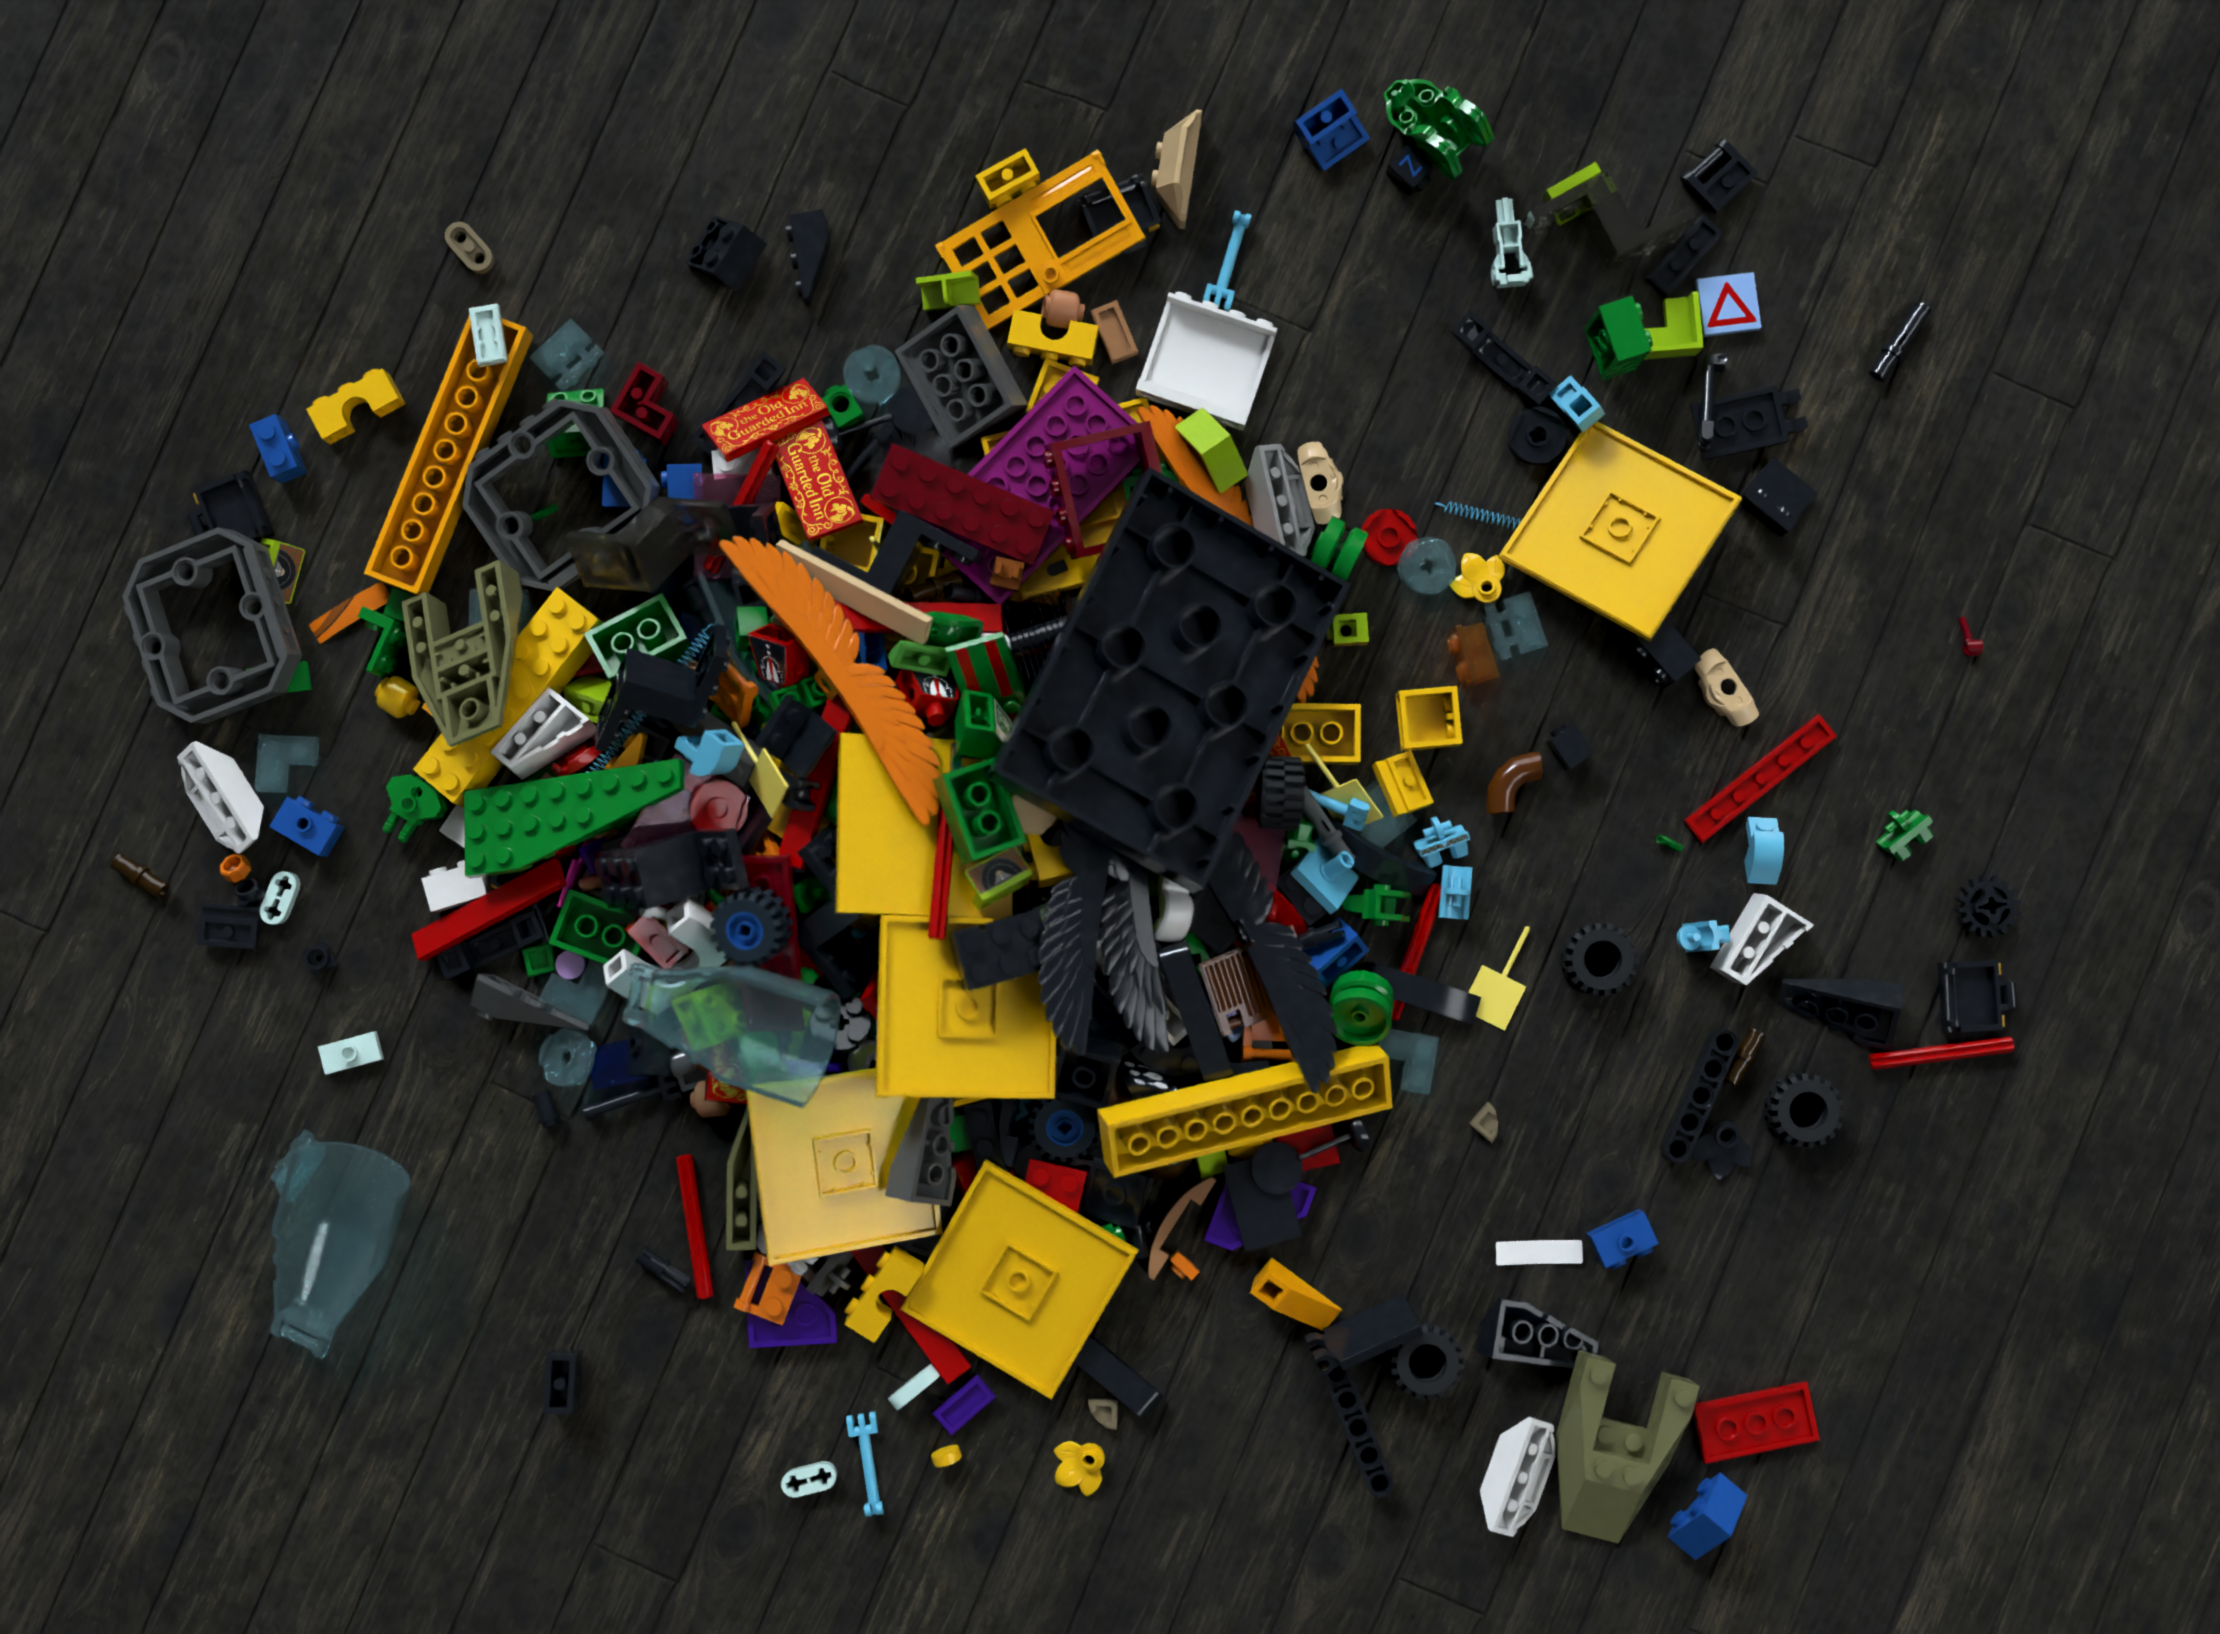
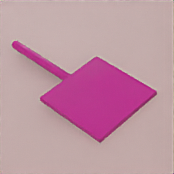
(573, 876)

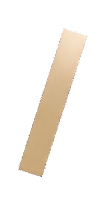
(863, 596)

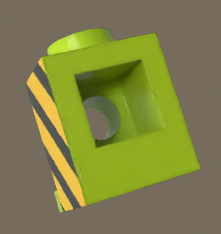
(1359, 630)

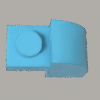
(1577, 404)
(712, 753)
(1765, 850)

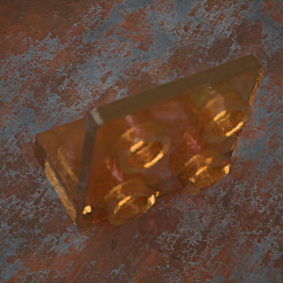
(1472, 654)

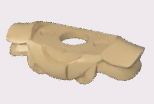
(1313, 462)
(1737, 707)

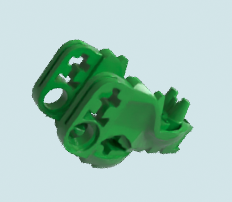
(1437, 121)

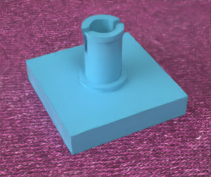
(1326, 877)

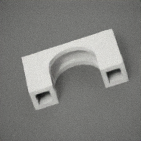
(686, 923)

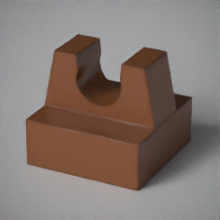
(1007, 574)

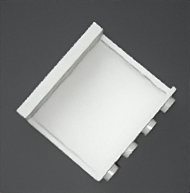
(1206, 360)

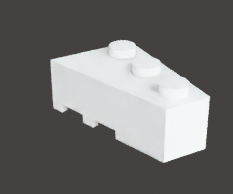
(543, 735)
(1757, 938)

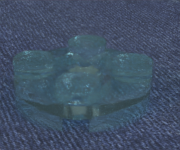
(887, 368)
(1441, 573)
(581, 1061)

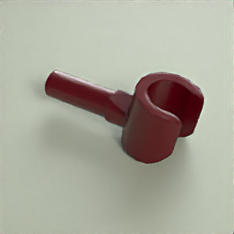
(1970, 646)

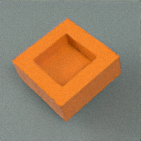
(1183, 1266)

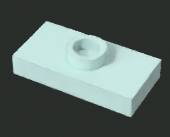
(488, 335)
(350, 1052)

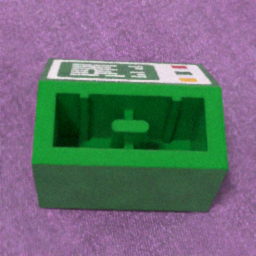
(980, 725)

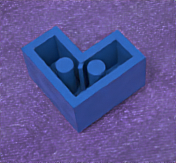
(1709, 1517)

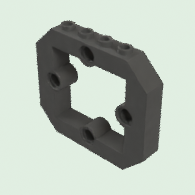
(493, 516)
(151, 626)

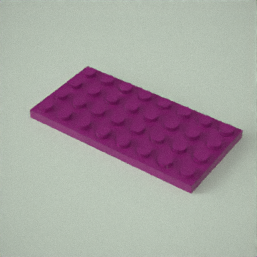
(1016, 465)

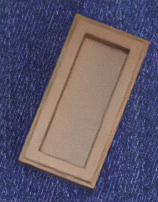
(1114, 332)

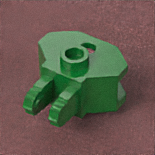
(409, 805)
(1377, 905)

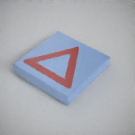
(1728, 304)

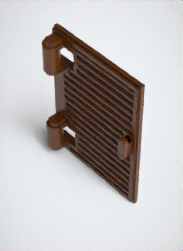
(1235, 986)

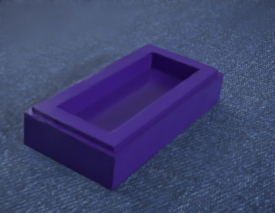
(964, 1404)

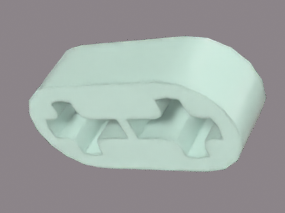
(273, 895)
(913, 1387)
(810, 1486)

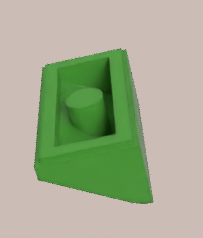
(919, 658)

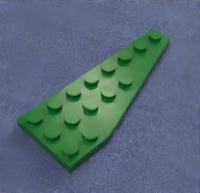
(532, 820)

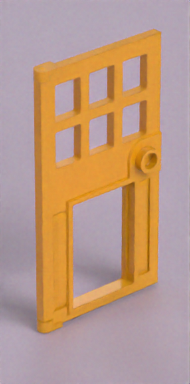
(1033, 244)

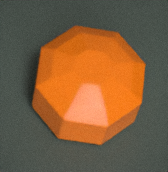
(235, 868)

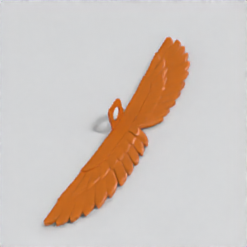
(1193, 475)
(830, 642)

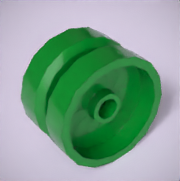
(1336, 552)
(1361, 1007)

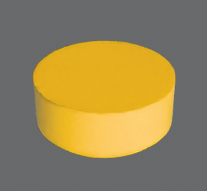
(946, 1456)

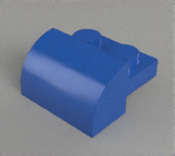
(1330, 130)

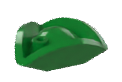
(952, 629)

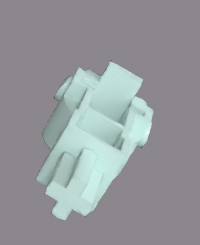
(1507, 239)

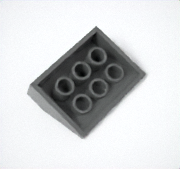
(962, 376)

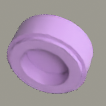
(570, 965)

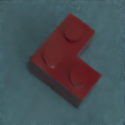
(639, 406)

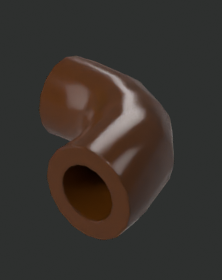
(1509, 779)

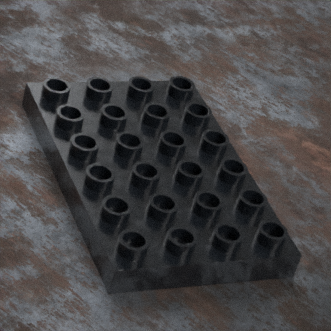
(1169, 681)

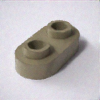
(469, 249)

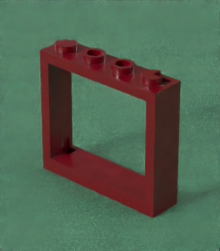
(1060, 486)

